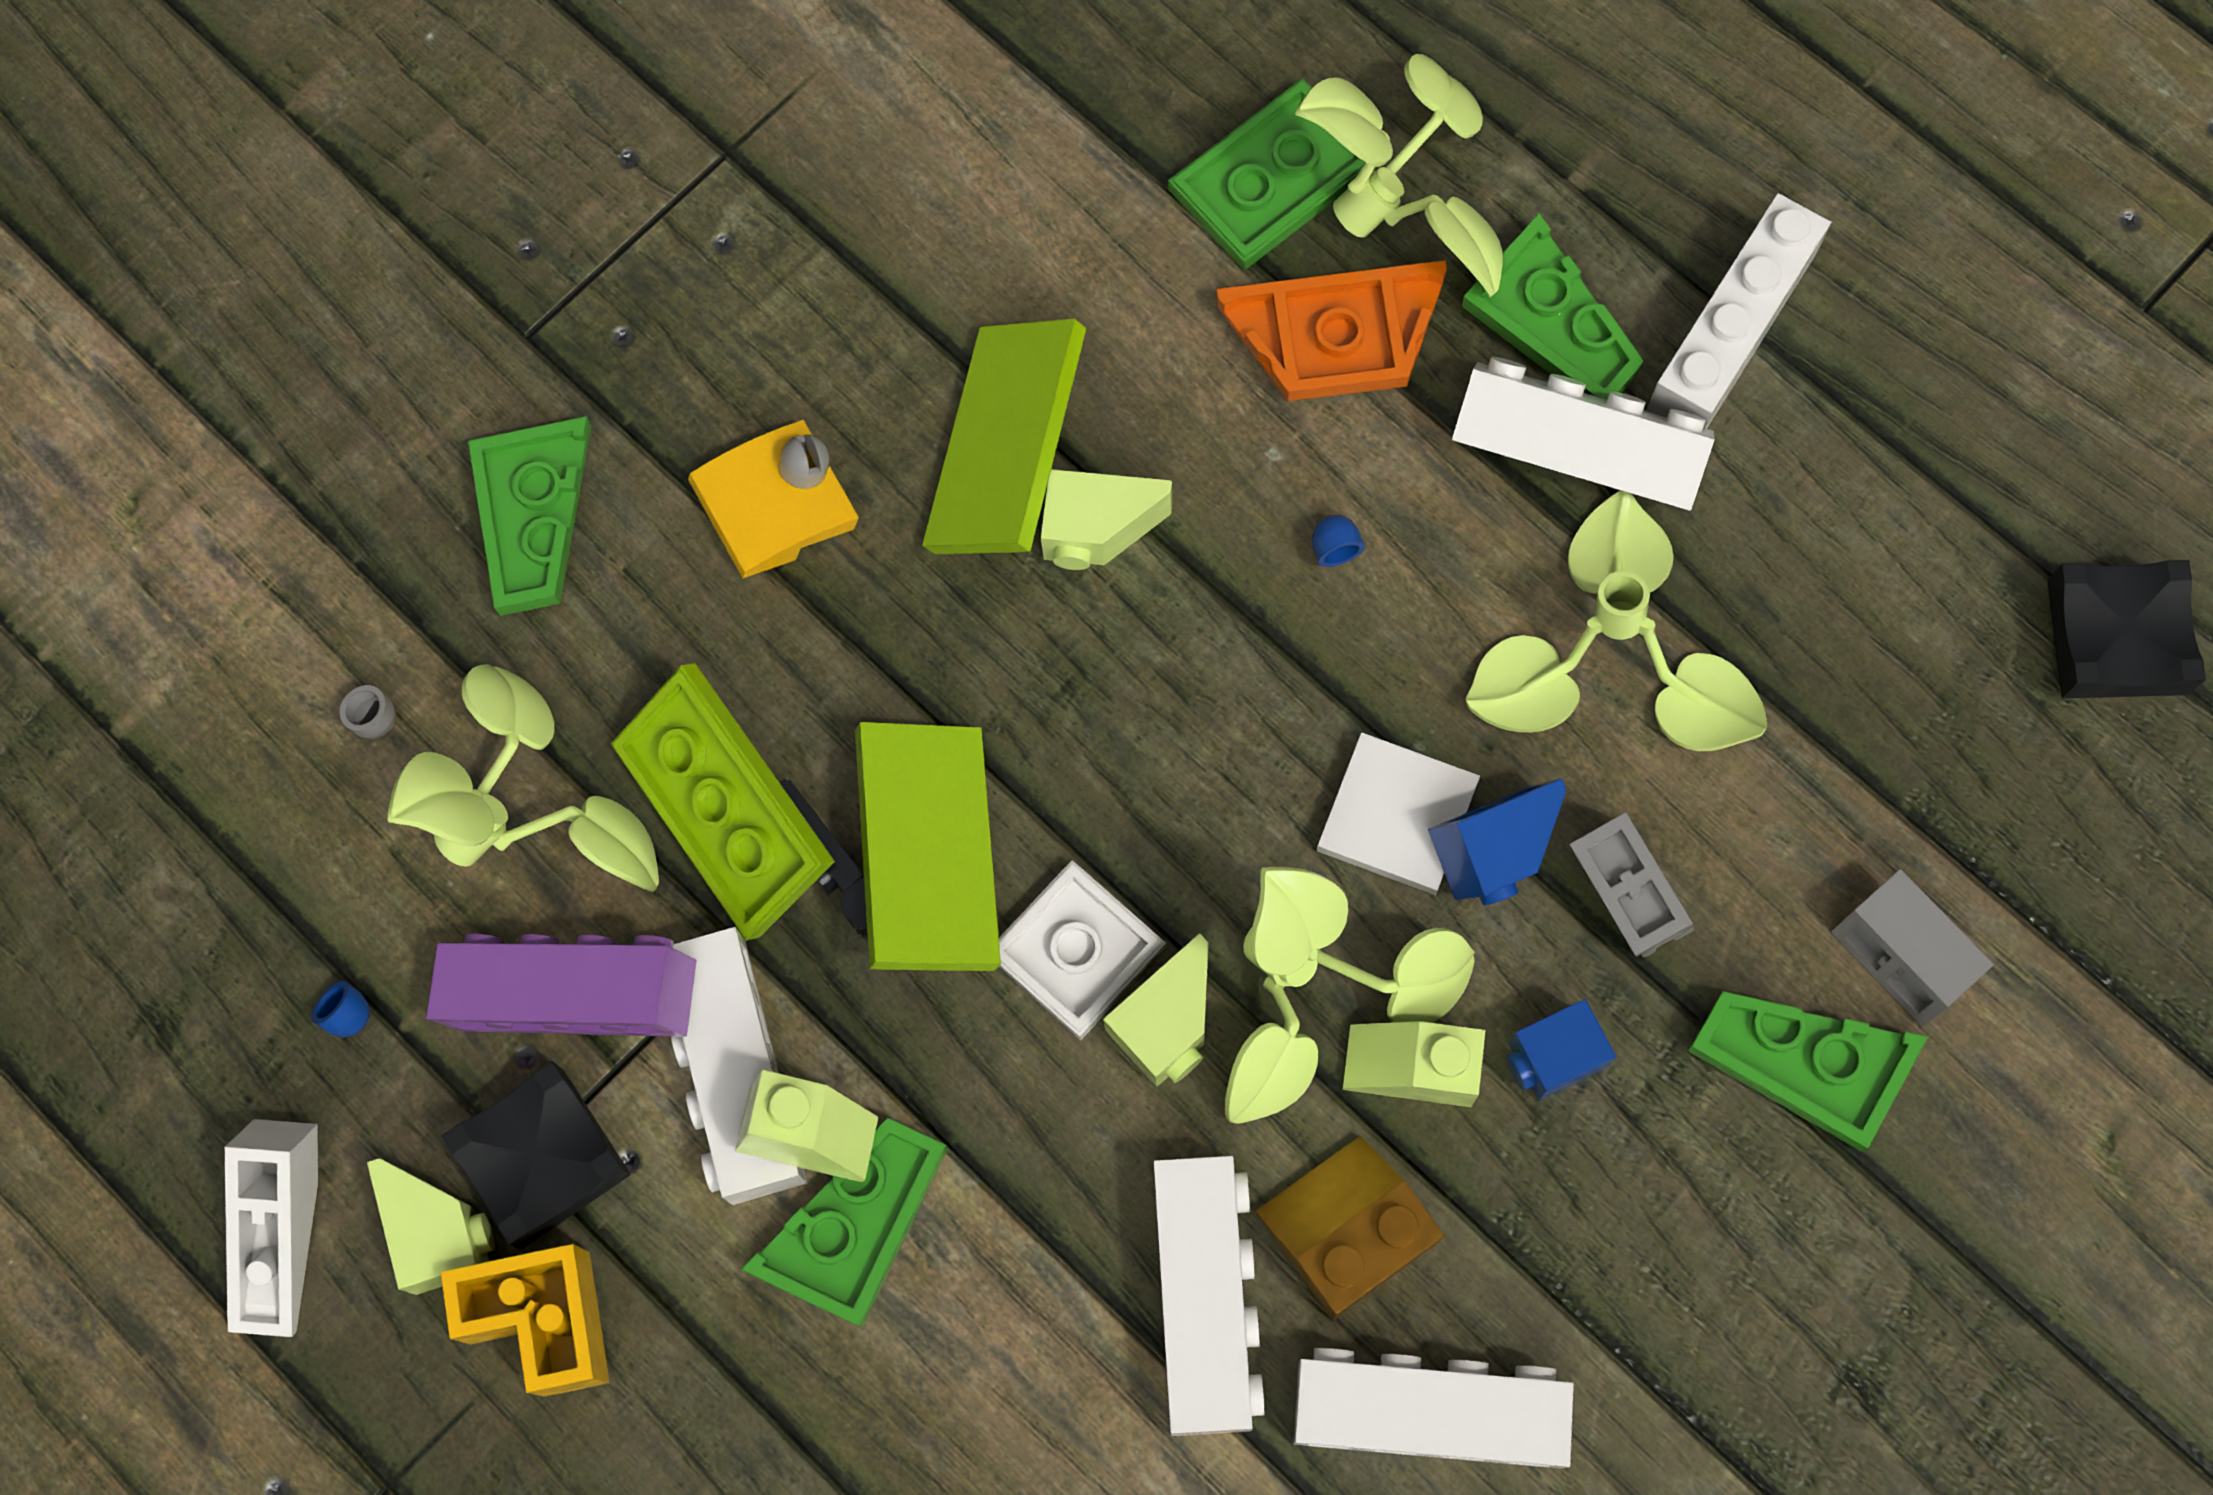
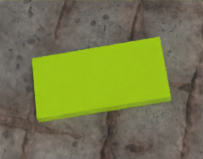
(1004, 438)
(721, 802)
(926, 848)

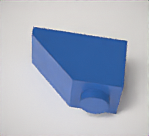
(1498, 842)

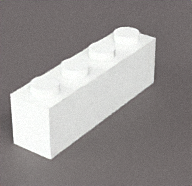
(1740, 311)
(1584, 434)
(726, 1053)
(1203, 1296)
(1434, 1412)

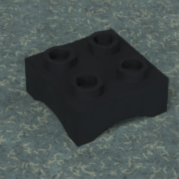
(2125, 630)
(536, 1156)

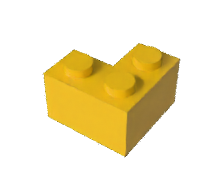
(543, 1300)

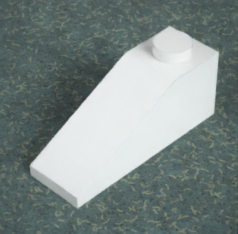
(269, 1224)

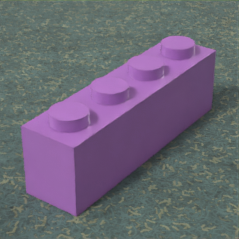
(562, 986)

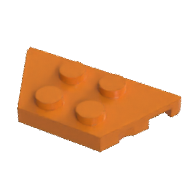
(1337, 328)

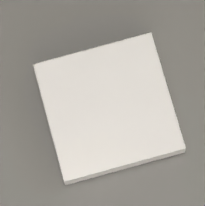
(1388, 807)
(1077, 949)

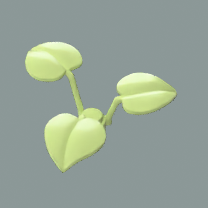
(1376, 194)
(1623, 560)
(467, 821)
(1292, 923)

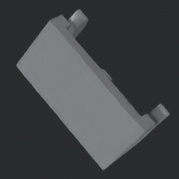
(1632, 886)
(1912, 948)

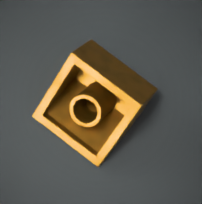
(1349, 1226)

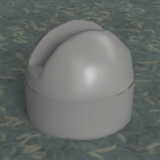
(794, 462)
(368, 712)

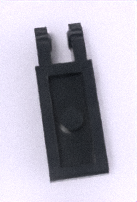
(843, 872)

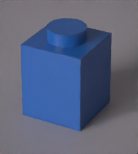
(1559, 1051)

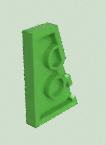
(1811, 1064)

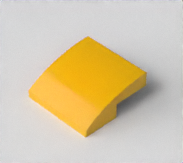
(760, 513)

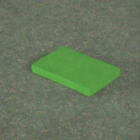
(1265, 179)

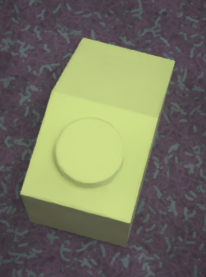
(1099, 515)
(1165, 1017)
(1415, 1061)
(806, 1126)
(426, 1228)

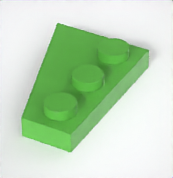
(1554, 316)
(528, 509)
(852, 1231)

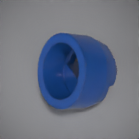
(1336, 541)
(341, 1010)

